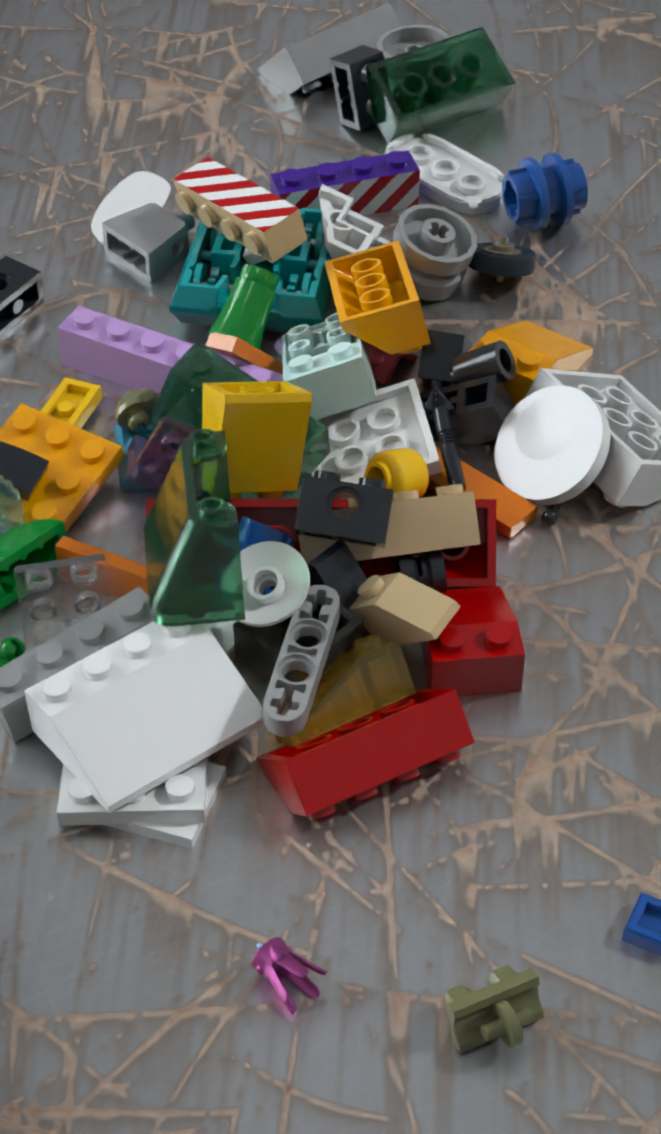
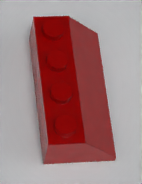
(368, 752)

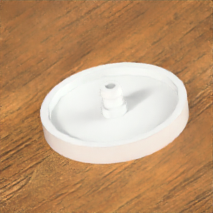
(552, 445)

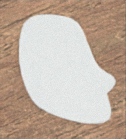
(131, 193)

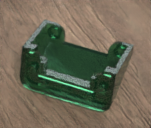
(194, 539)

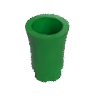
(248, 305)

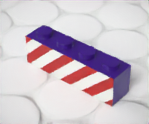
(374, 182)

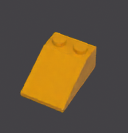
(535, 349)

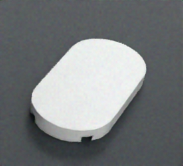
(452, 174)

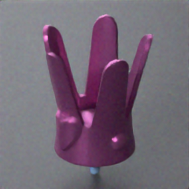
(276, 961)

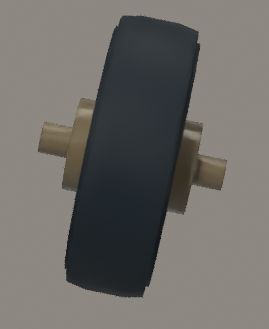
(503, 259)

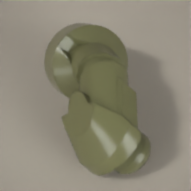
(136, 408)

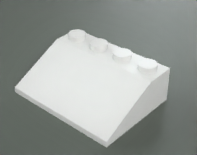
(634, 456)
(143, 710)

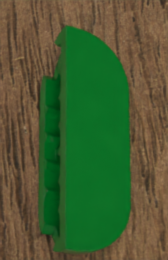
(23, 546)

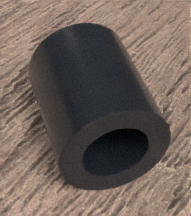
(484, 362)

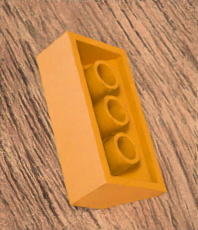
(378, 299)

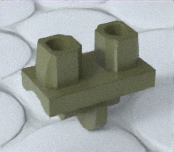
(495, 1010)

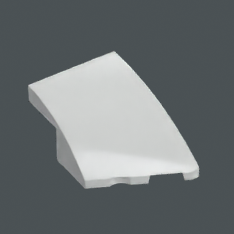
(345, 229)

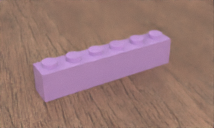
(128, 351)

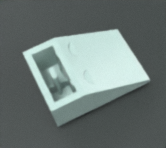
(329, 366)

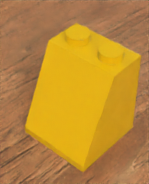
(263, 433)

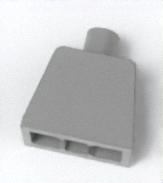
(148, 239)

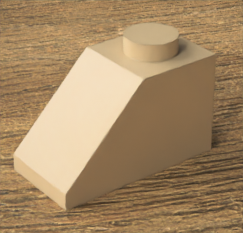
(403, 608)

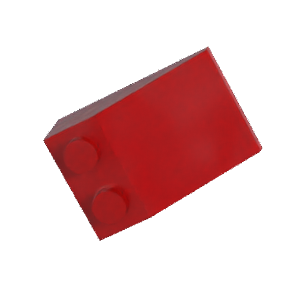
(478, 647)

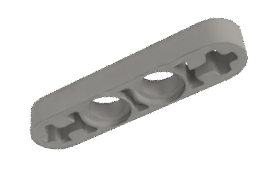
(306, 659)

